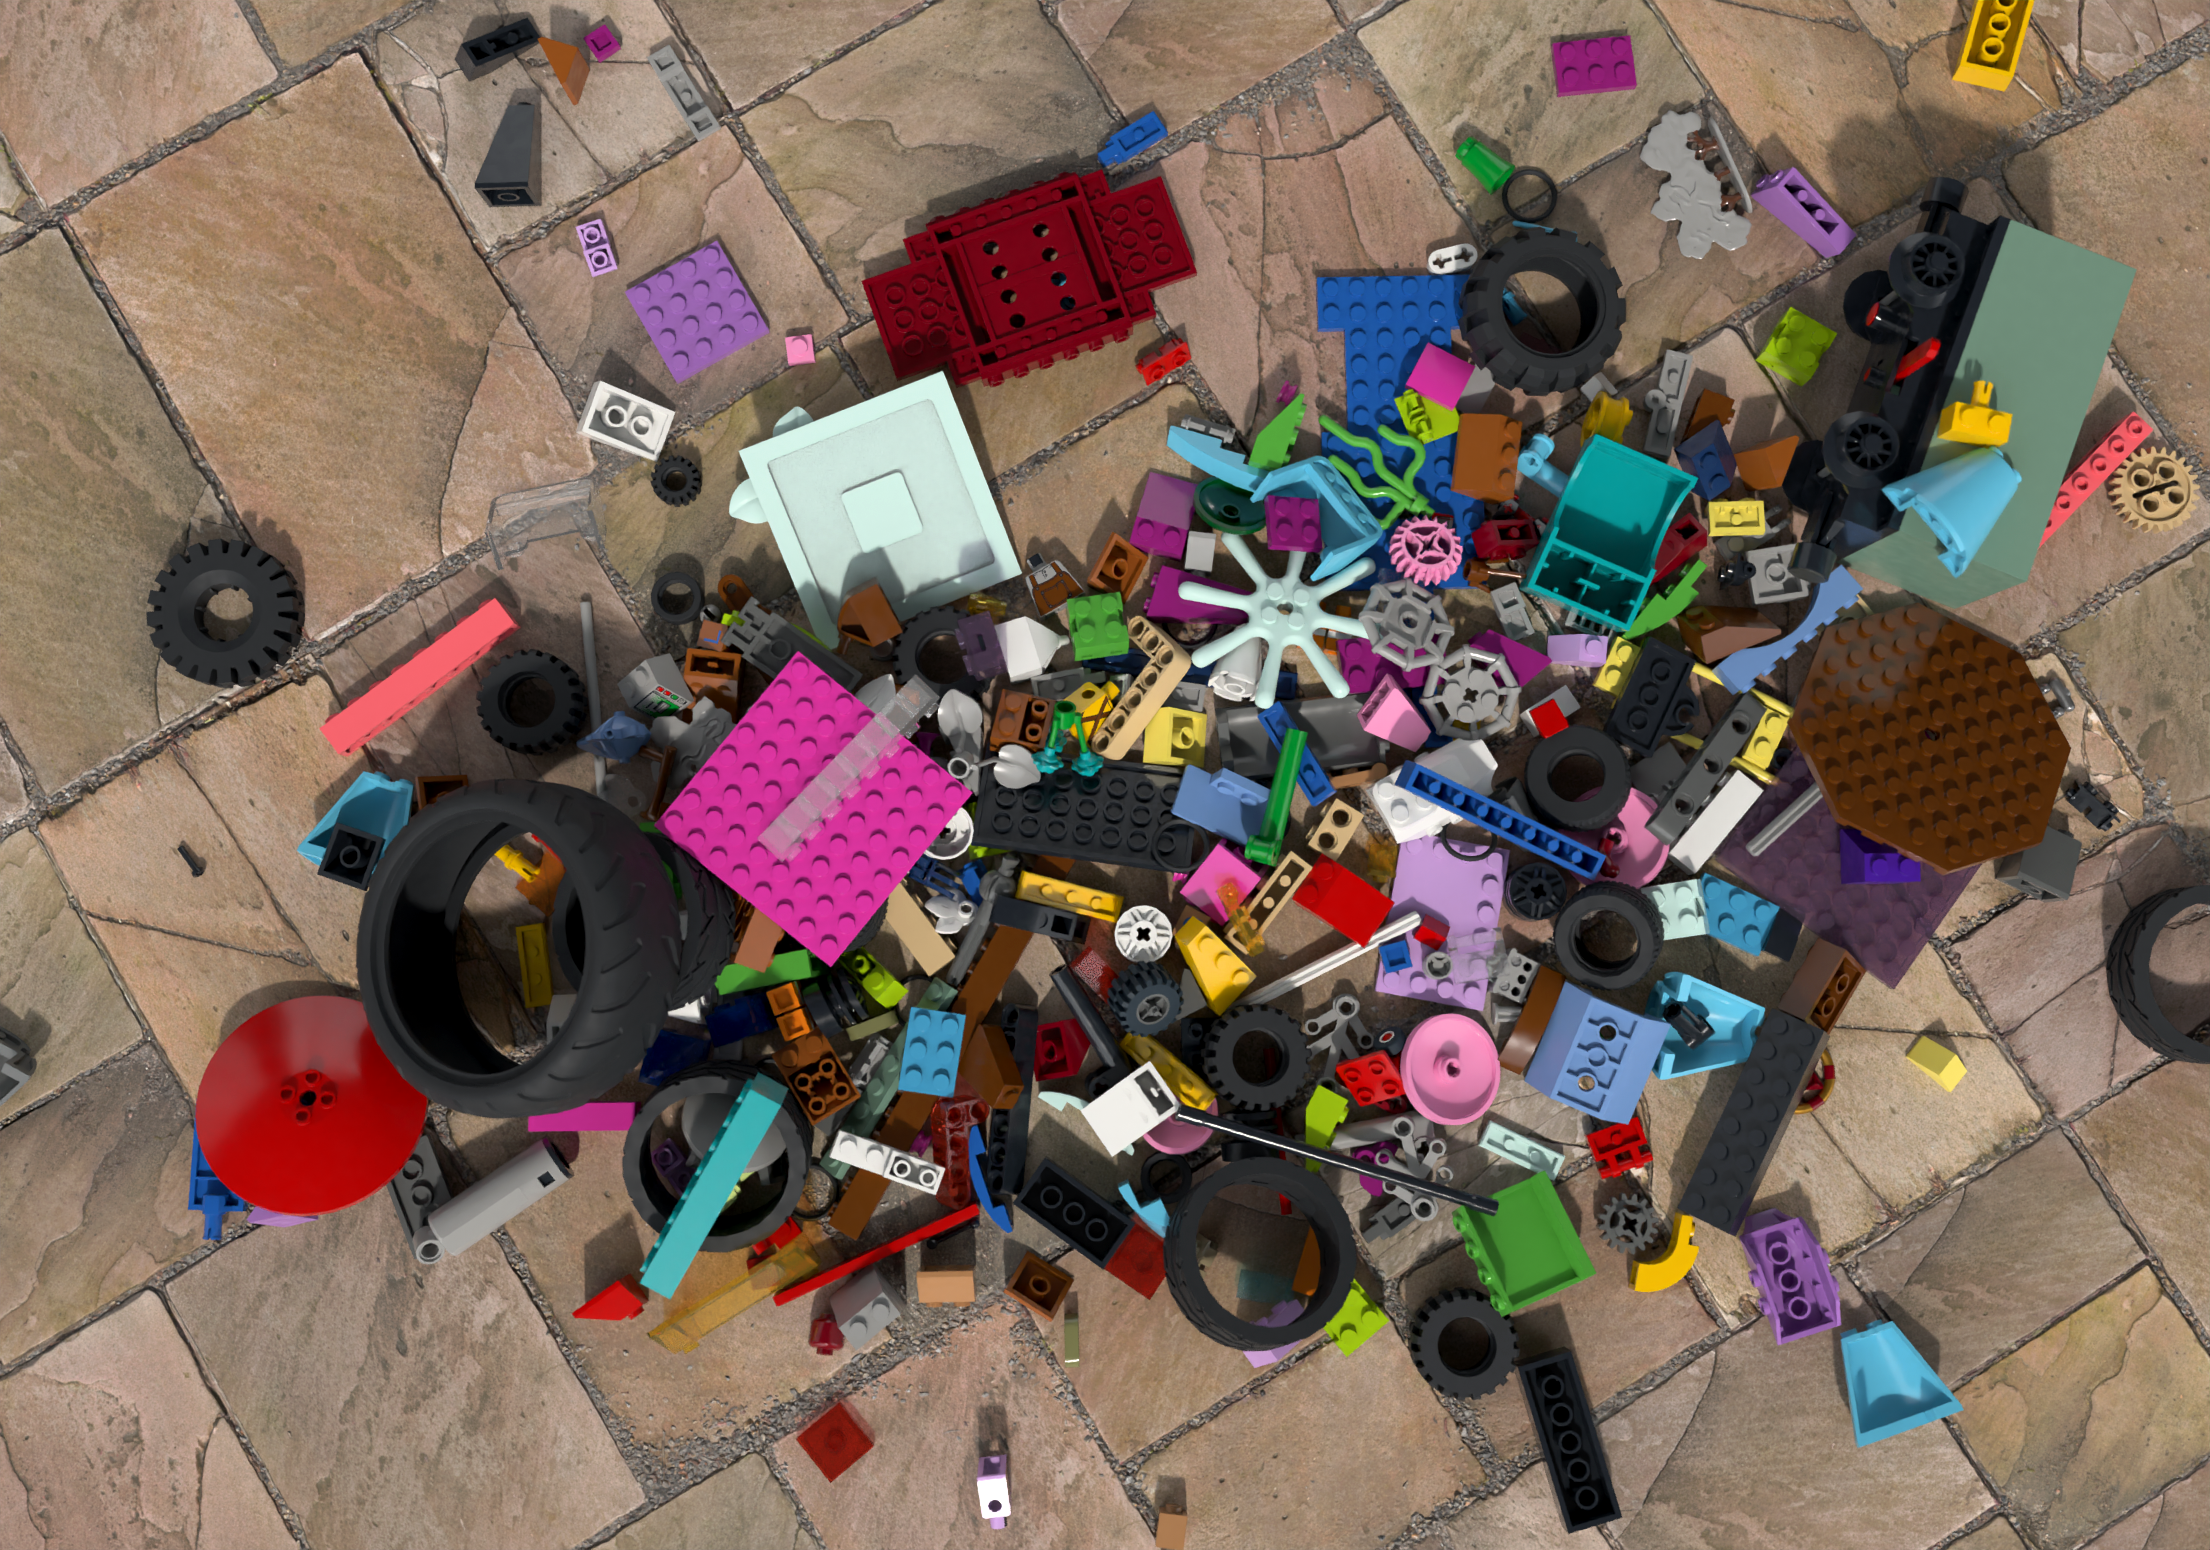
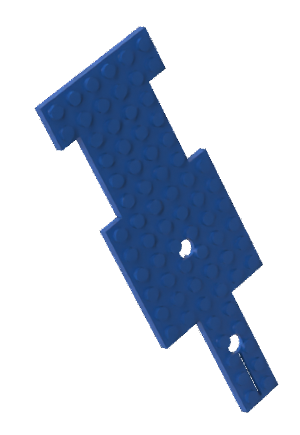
(1384, 336)

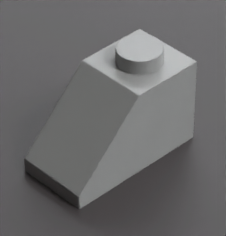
(1200, 553)

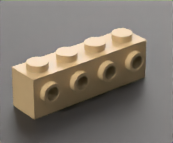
(1271, 896)

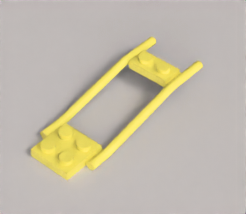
(1761, 742)

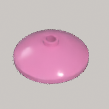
(1180, 1137)

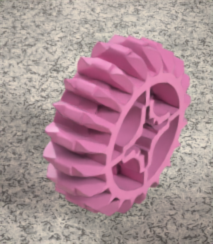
(1430, 564)

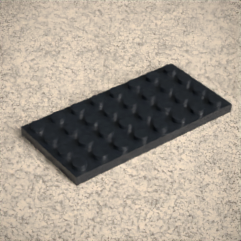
(1086, 817)

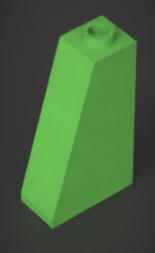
(784, 969)

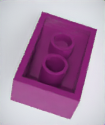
(1164, 517)

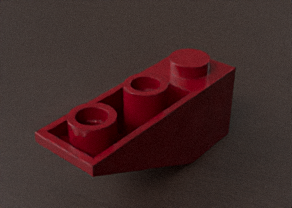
(1678, 545)

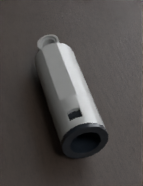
(492, 1201)

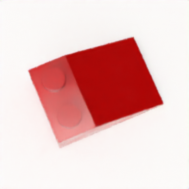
(1342, 900)

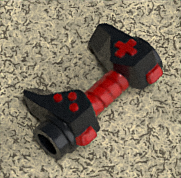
(1511, 507)

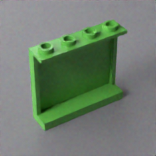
(1525, 1247)

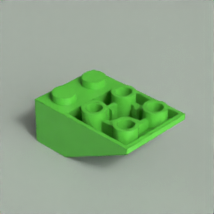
(1278, 437)

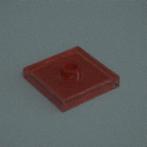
(835, 1442)

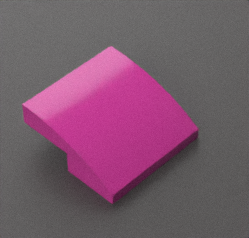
(1440, 376)

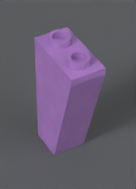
(1803, 211)

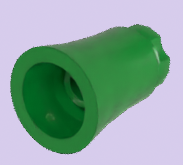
(1484, 164)

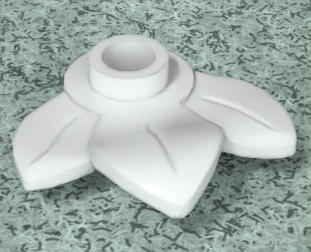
(950, 911)

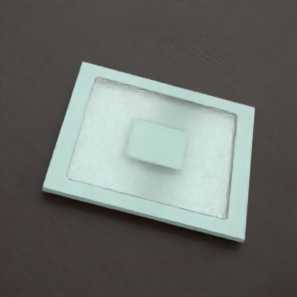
(886, 497)

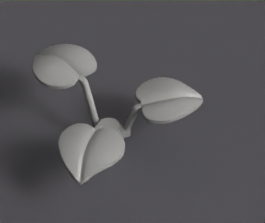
(963, 714)

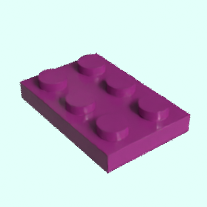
(1593, 66)

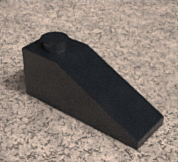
(495, 49)

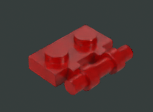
(1614, 1140)

